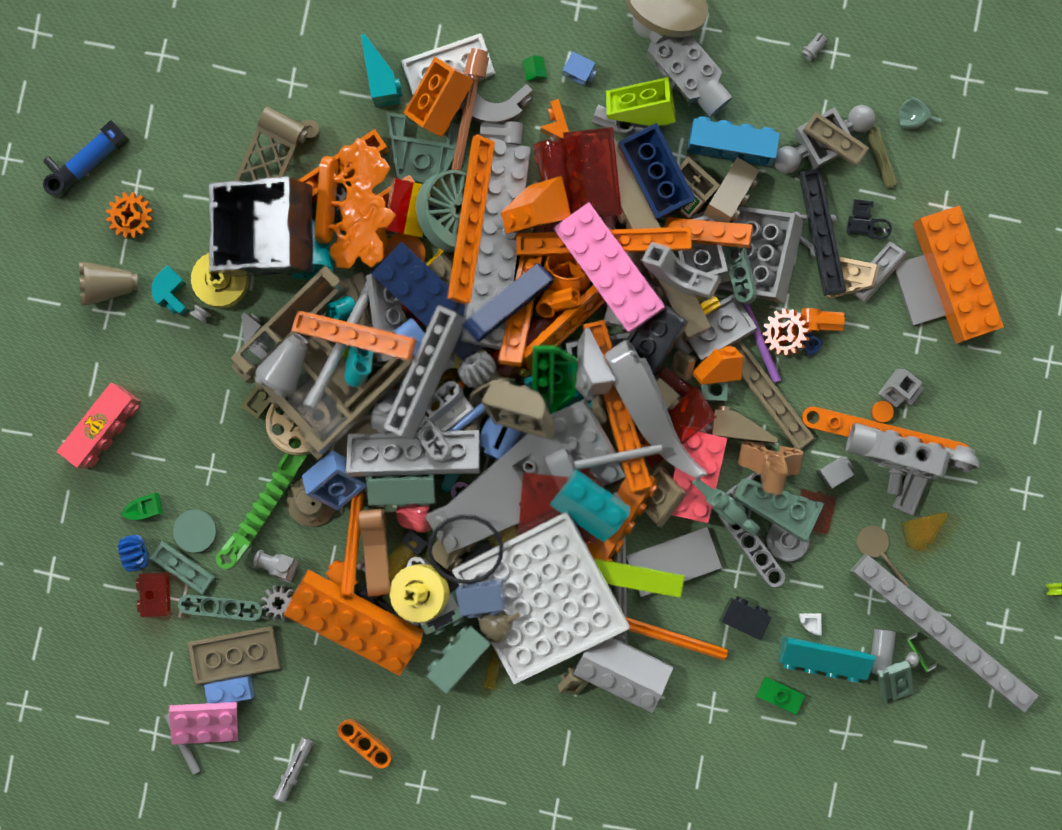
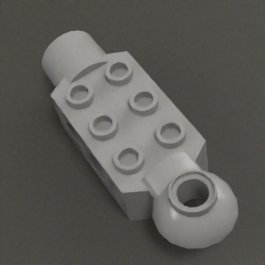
(688, 68)
(880, 449)

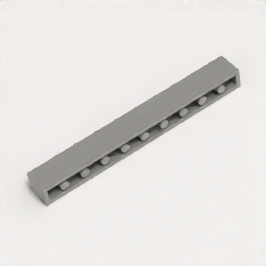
(944, 633)

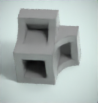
(901, 387)

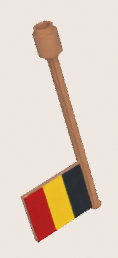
(404, 193)

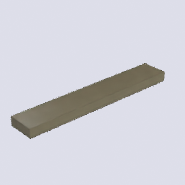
(773, 400)

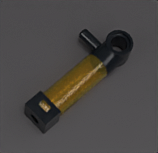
(409, 547)

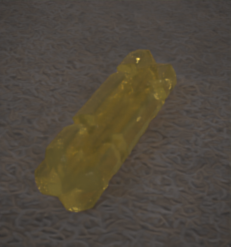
(493, 671)

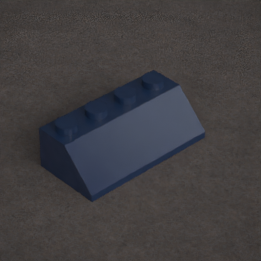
(656, 172)

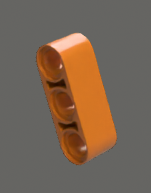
(354, 741)

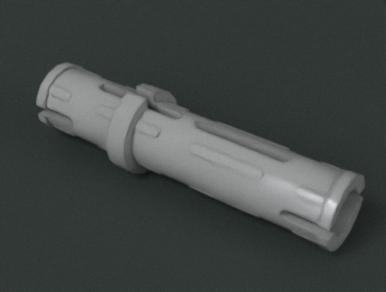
(293, 770)

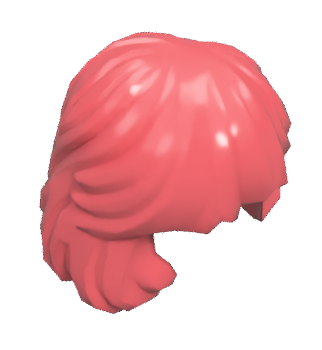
(413, 517)

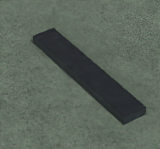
(822, 232)

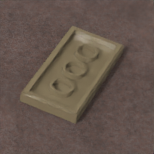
(234, 655)

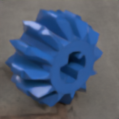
(133, 553)

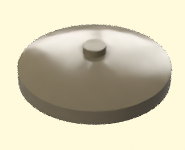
(670, 17)

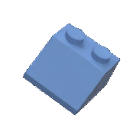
(329, 481)

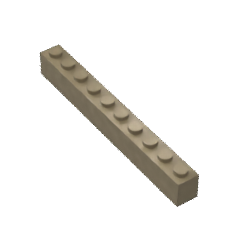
(638, 215)

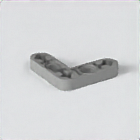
(427, 423)

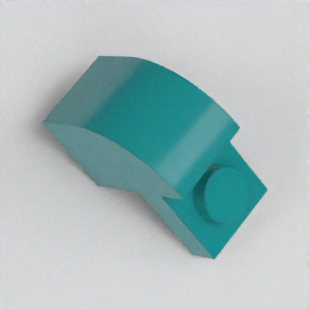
(165, 287)

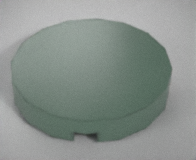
(195, 531)

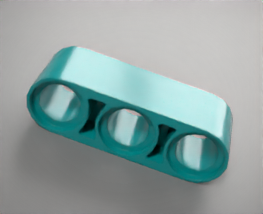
(357, 366)

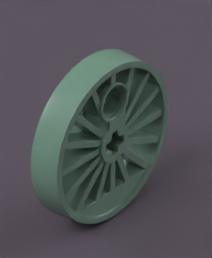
(447, 198)

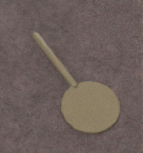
(874, 542)

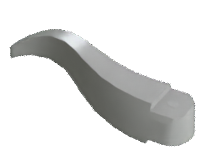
(647, 407)

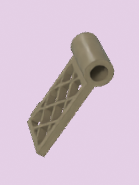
(276, 127)

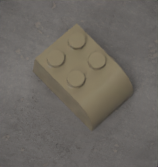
(518, 409)

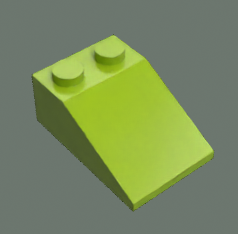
(642, 103)

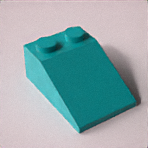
(383, 86)

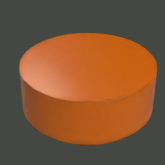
(882, 411)

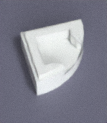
(811, 622)

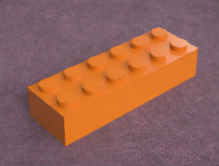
(958, 274)
(354, 623)

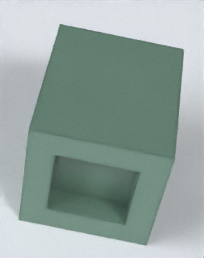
(725, 392)

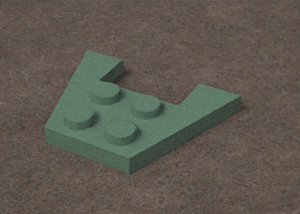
(419, 156)

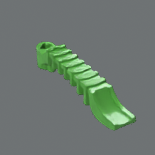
(242, 540)

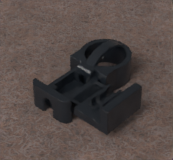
(861, 221)

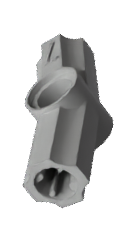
(600, 119)

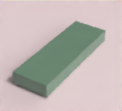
(182, 567)

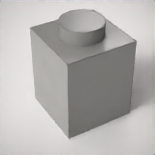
(836, 472)

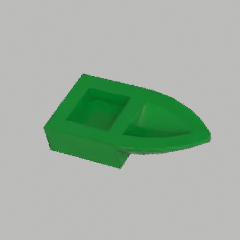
(143, 508)

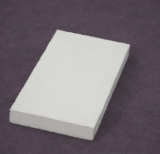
(453, 54)

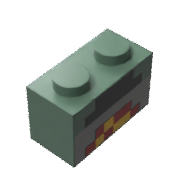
(449, 615)

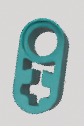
(340, 308)

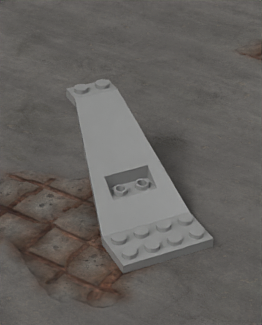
(498, 490)

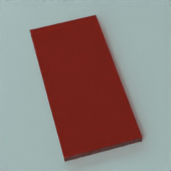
(688, 418)

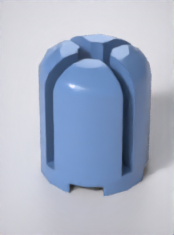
(490, 436)

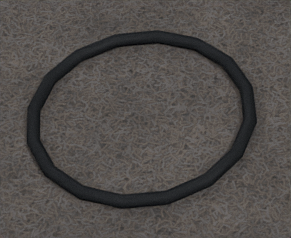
(471, 517)

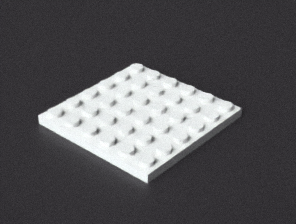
(557, 593)

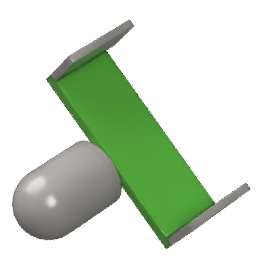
(914, 657)

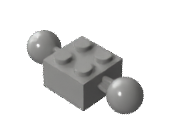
(788, 159)

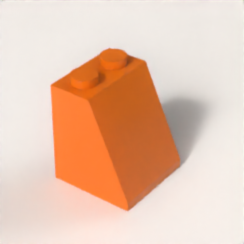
(537, 206)

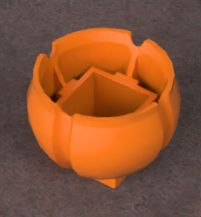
(566, 273)

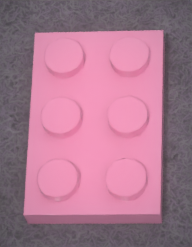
(203, 723)

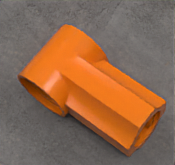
(557, 301)
(823, 320)

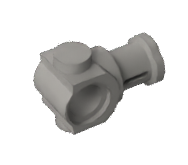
(382, 411)
(279, 566)

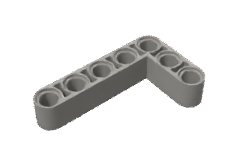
(757, 548)

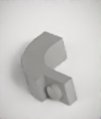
(500, 112)
(669, 269)

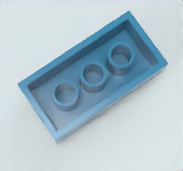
(732, 141)

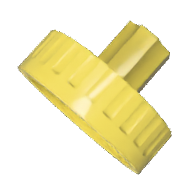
(205, 285)
(410, 605)

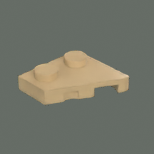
(857, 275)

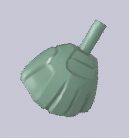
(915, 114)

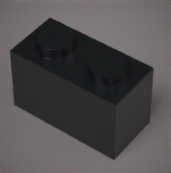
(745, 618)

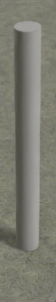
(616, 457)

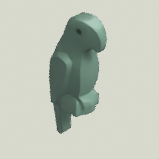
(727, 507)

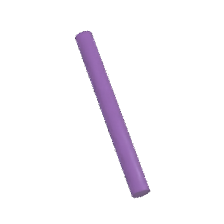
(763, 347)

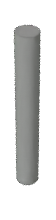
(186, 752)

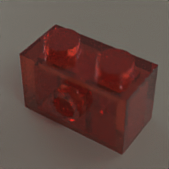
(154, 594)

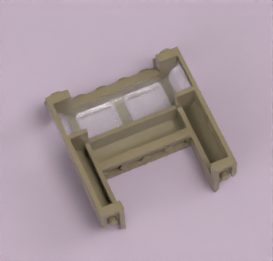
(341, 403)

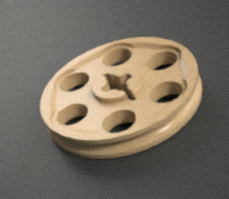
(282, 441)

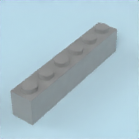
(425, 373)

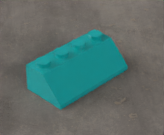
(825, 658)

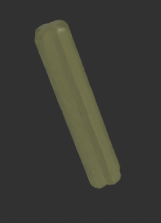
(882, 157)

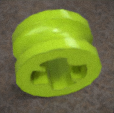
(1054, 589)

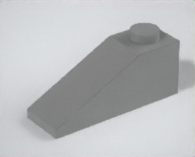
(592, 369)

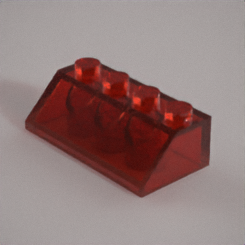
(593, 170)

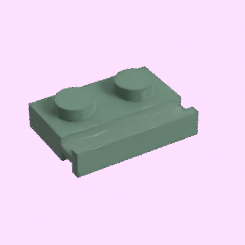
(896, 681)

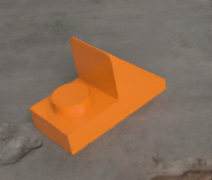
(557, 128)

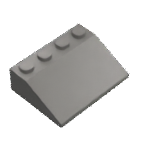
(770, 252)

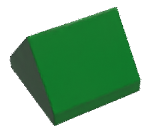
(534, 68)

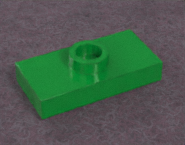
(780, 695)

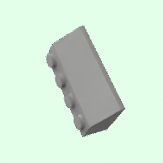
(625, 672)

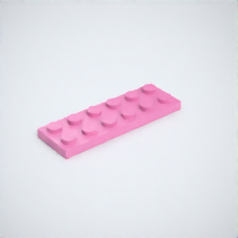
(609, 268)

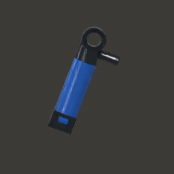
(84, 160)

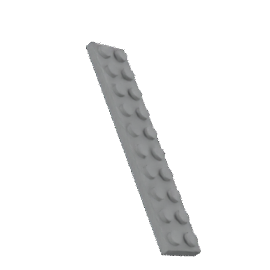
(497, 249)

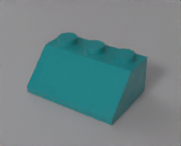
(591, 506)

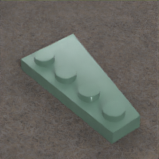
(787, 511)

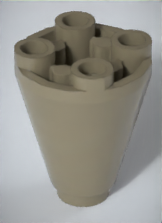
(104, 282)

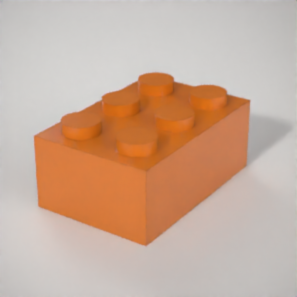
(438, 97)

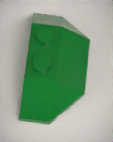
(553, 376)

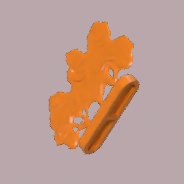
(360, 210)

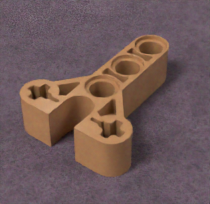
(770, 464)
(374, 536)

